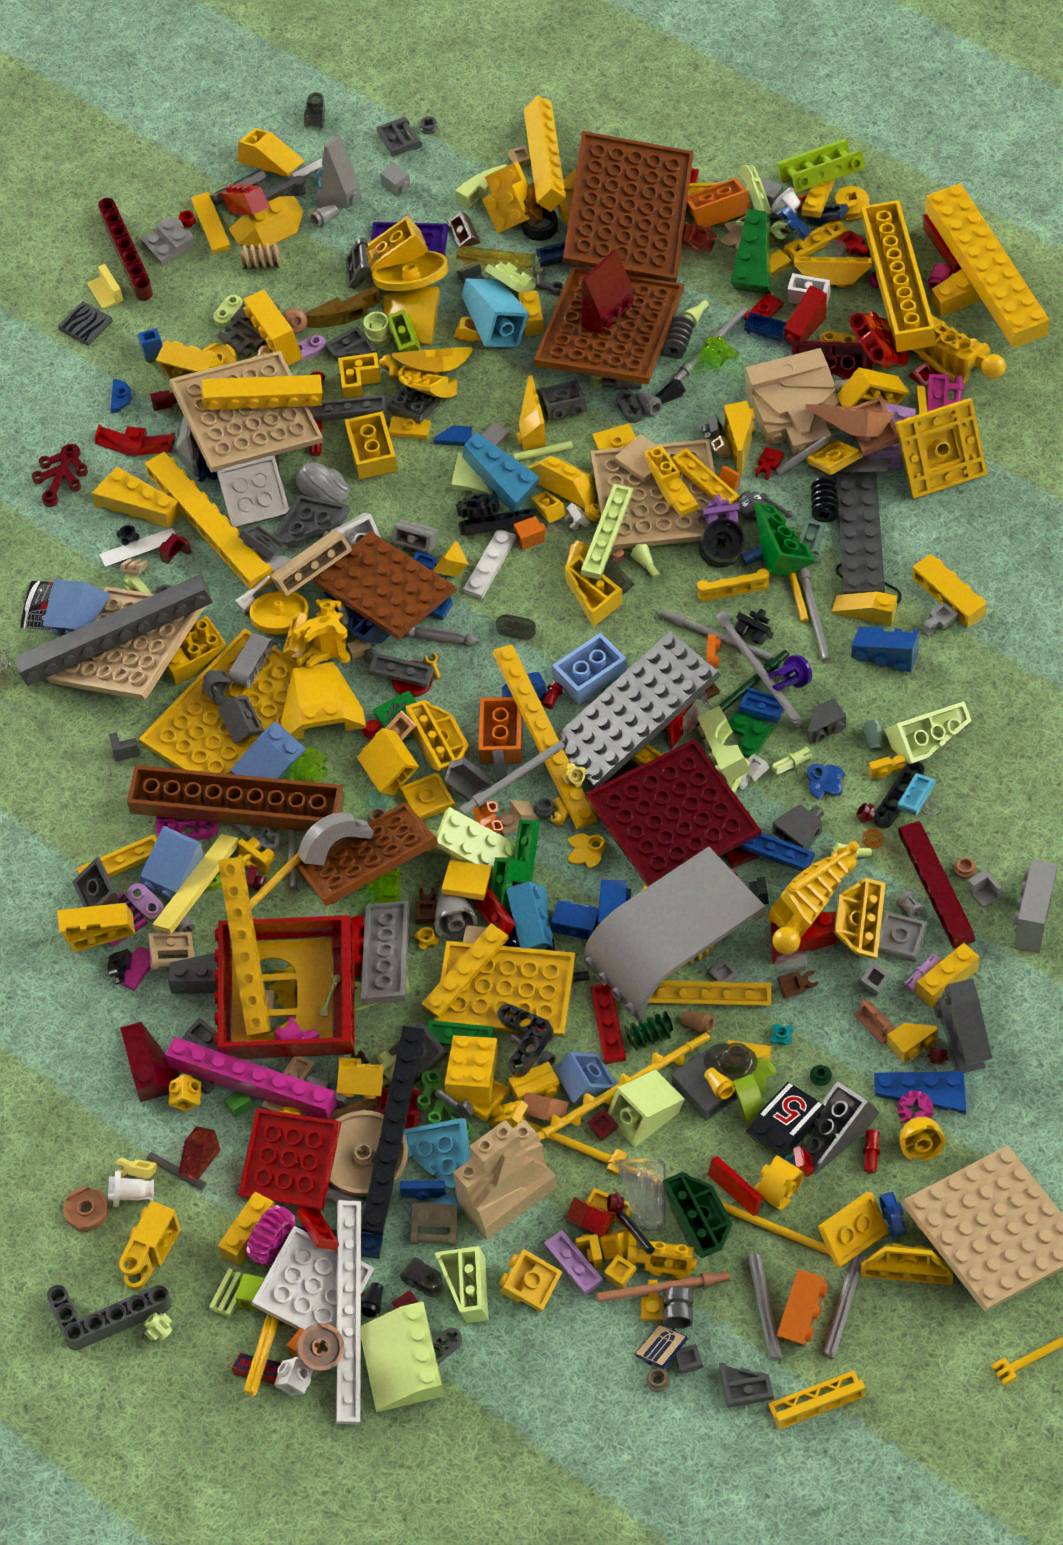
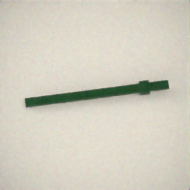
(771, 665)

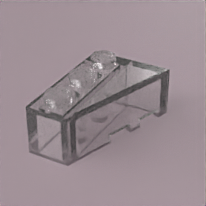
(645, 1191)

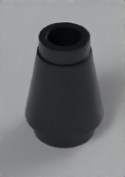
(671, 391)
(372, 1300)

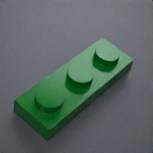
(444, 1031)

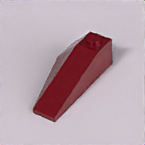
(841, 356)
(147, 1062)

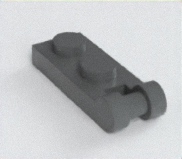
(291, 187)

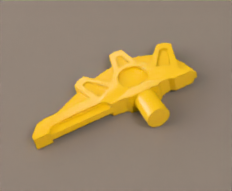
(285, 990)

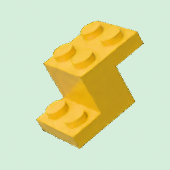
(507, 197)

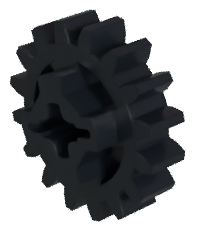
(478, 506)

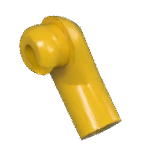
(388, 361)
(561, 813)

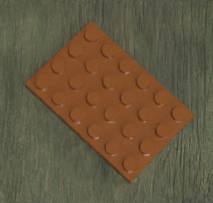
(384, 585)
(359, 861)

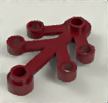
(60, 472)

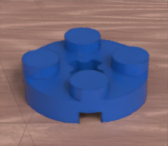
(794, 222)
(892, 1212)

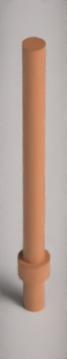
(704, 1279)

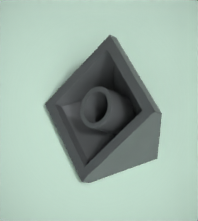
(95, 885)

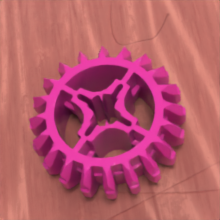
(270, 1235)

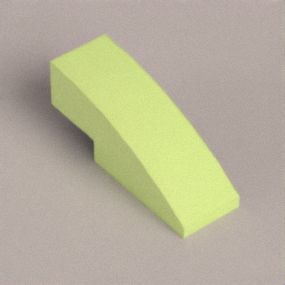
(475, 188)

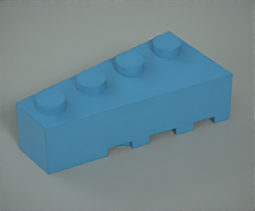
(500, 471)

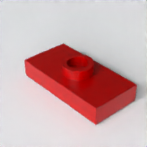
(767, 306)

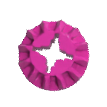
(909, 1099)

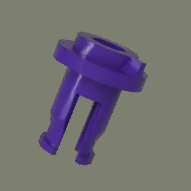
(795, 671)

